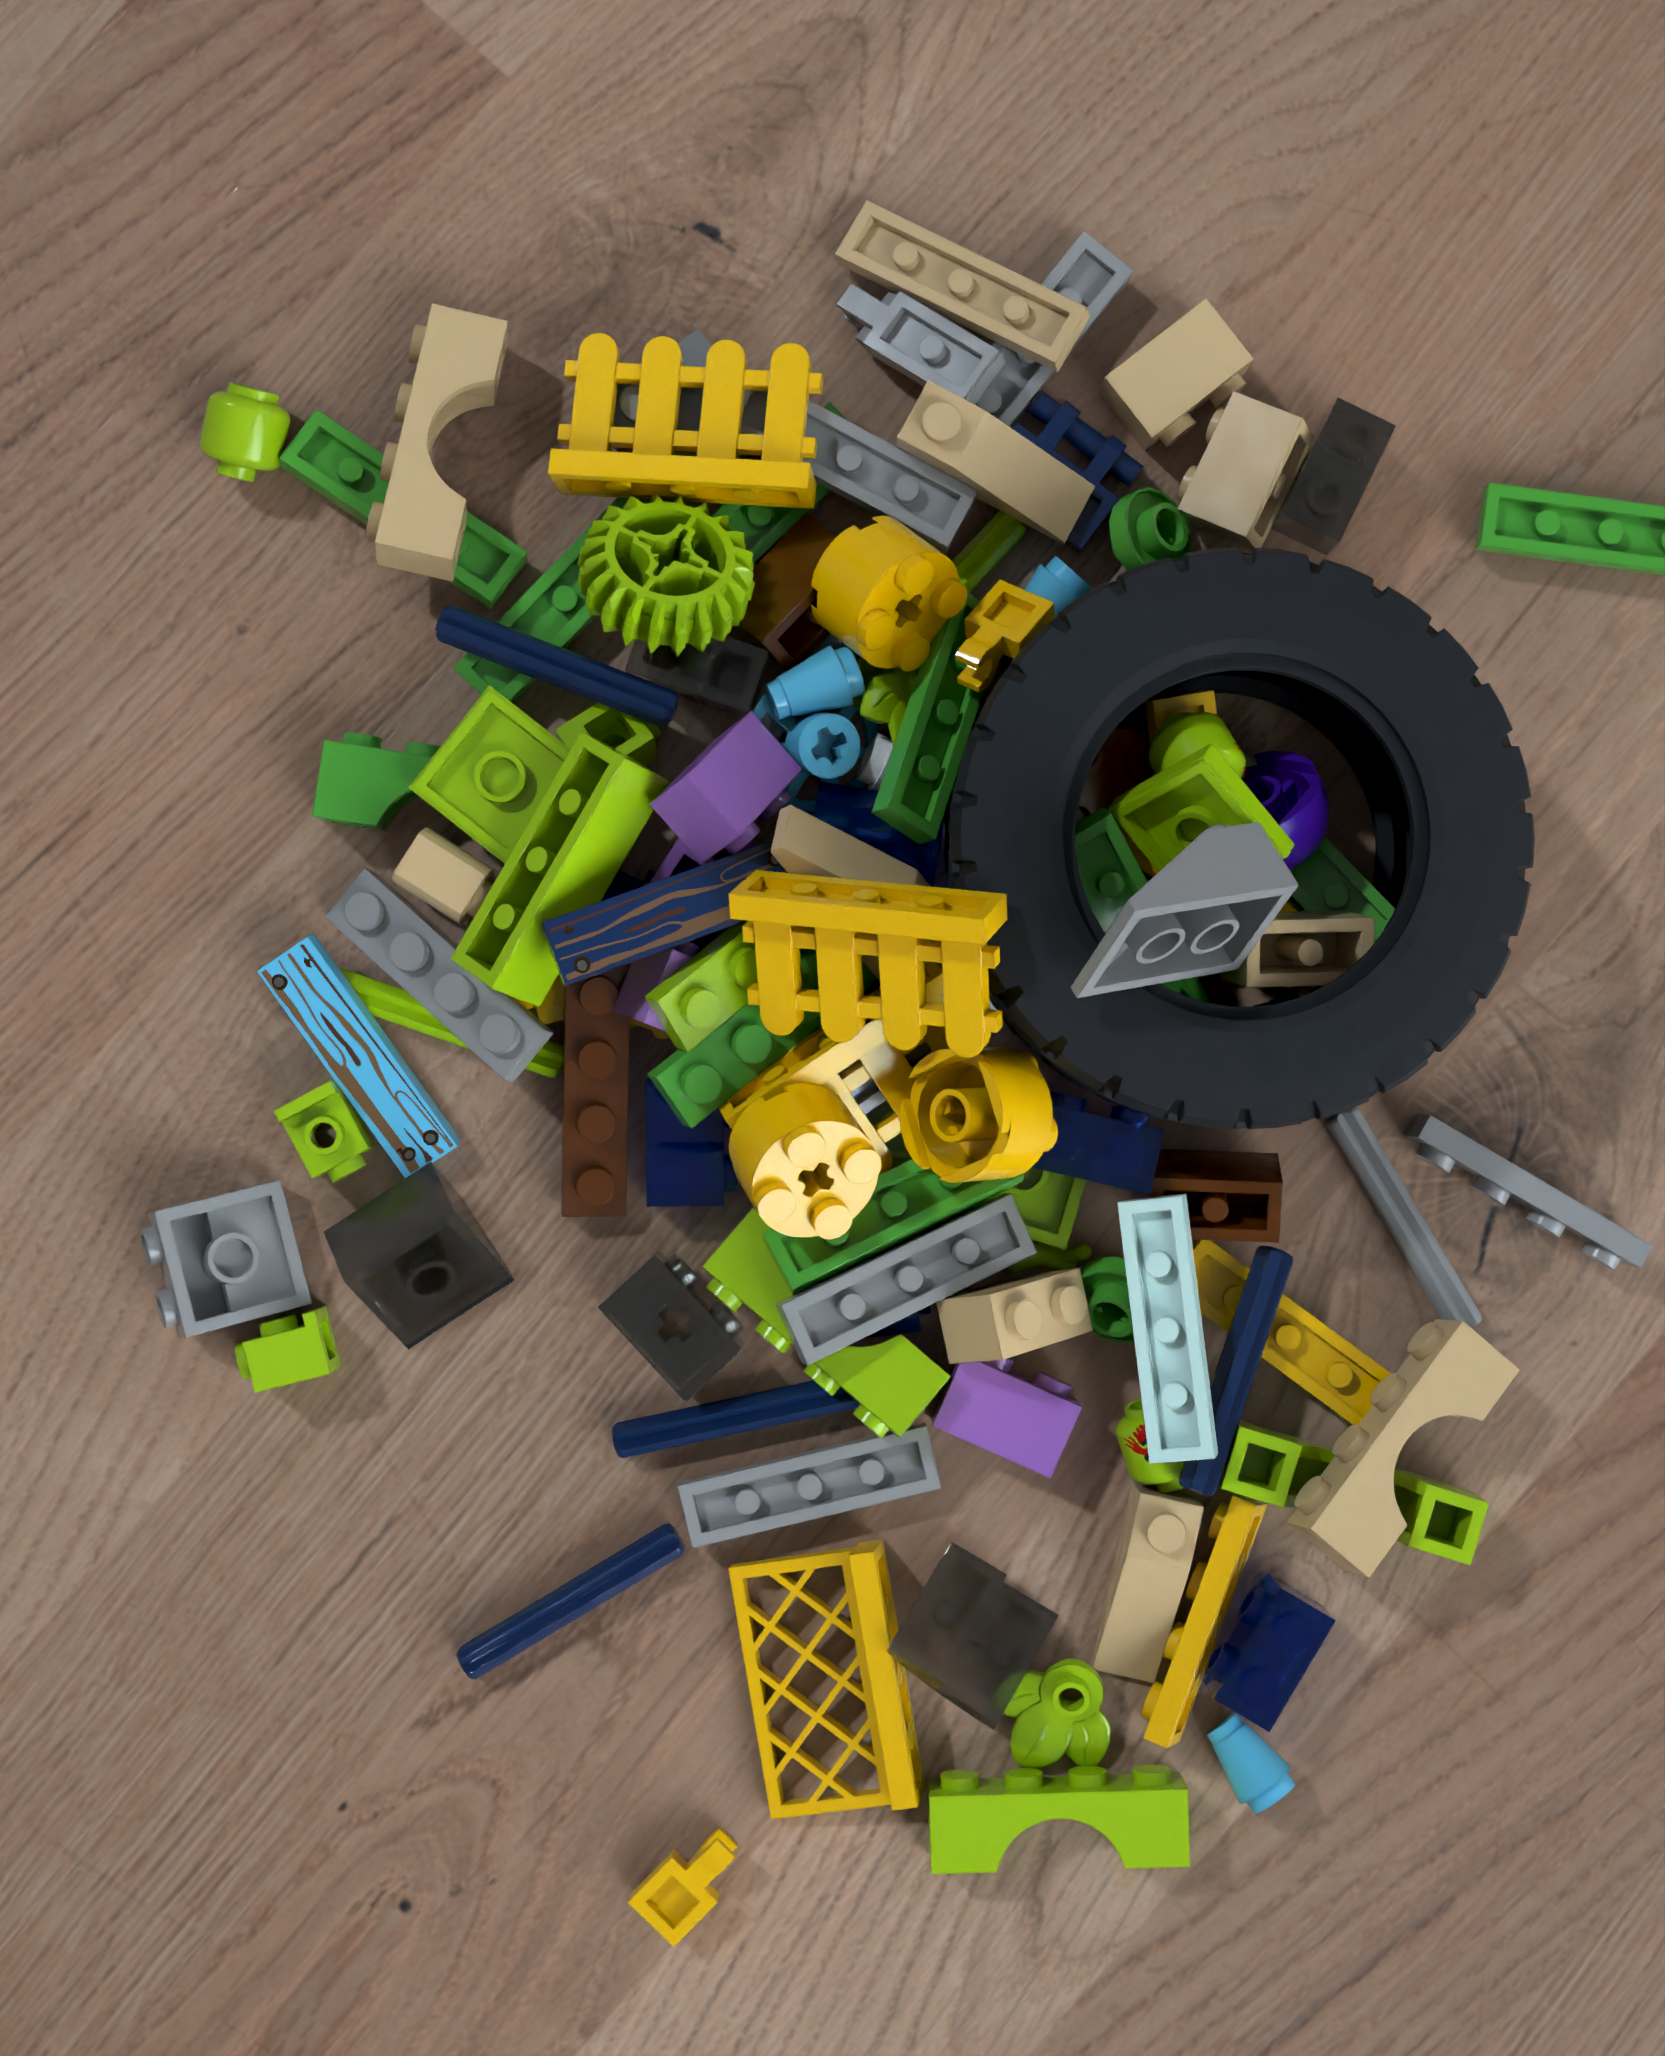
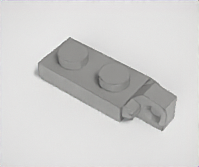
(922, 343)

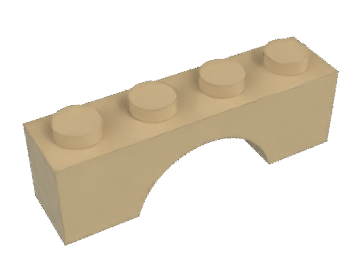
(456, 371)
(1353, 1504)

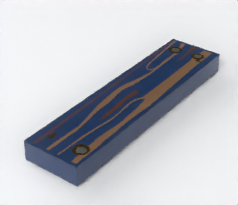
(651, 916)

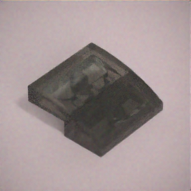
(972, 1635)

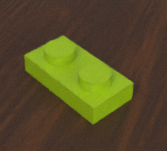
(706, 989)

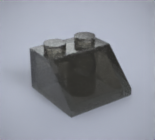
(417, 1256)

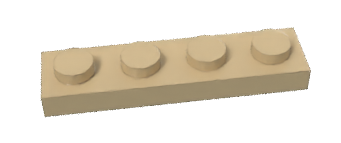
(963, 286)

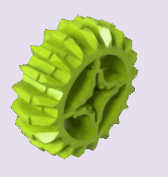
(666, 573)

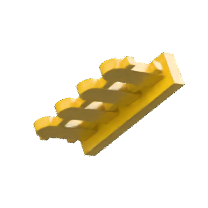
(716, 471)
(874, 919)
(820, 1060)

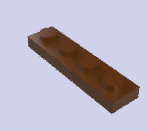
(595, 1098)

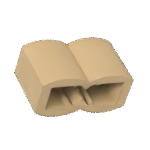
(445, 876)

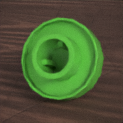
(1147, 529)
(1108, 1298)

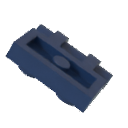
(1106, 456)

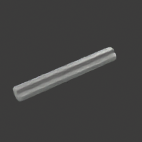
(1402, 1217)

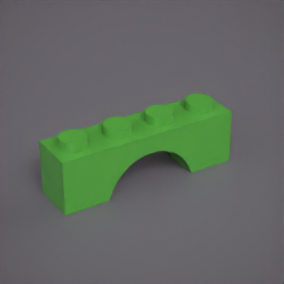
(366, 783)

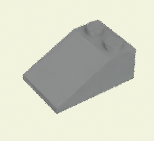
(1193, 914)

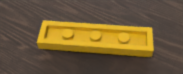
(1297, 1340)
(1192, 1643)

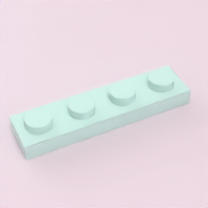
(1167, 1329)

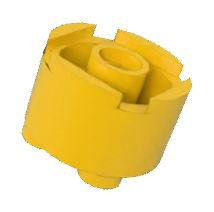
(886, 593)
(978, 1115)
(804, 1161)

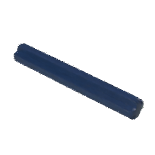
(557, 666)
(1240, 1361)
(726, 1418)
(570, 1601)

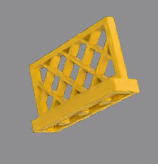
(882, 1678)

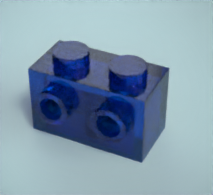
(1100, 1148)
(1267, 1651)

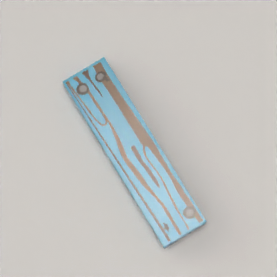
(359, 1055)

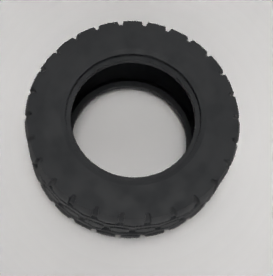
(1404, 718)

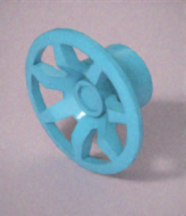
(821, 745)

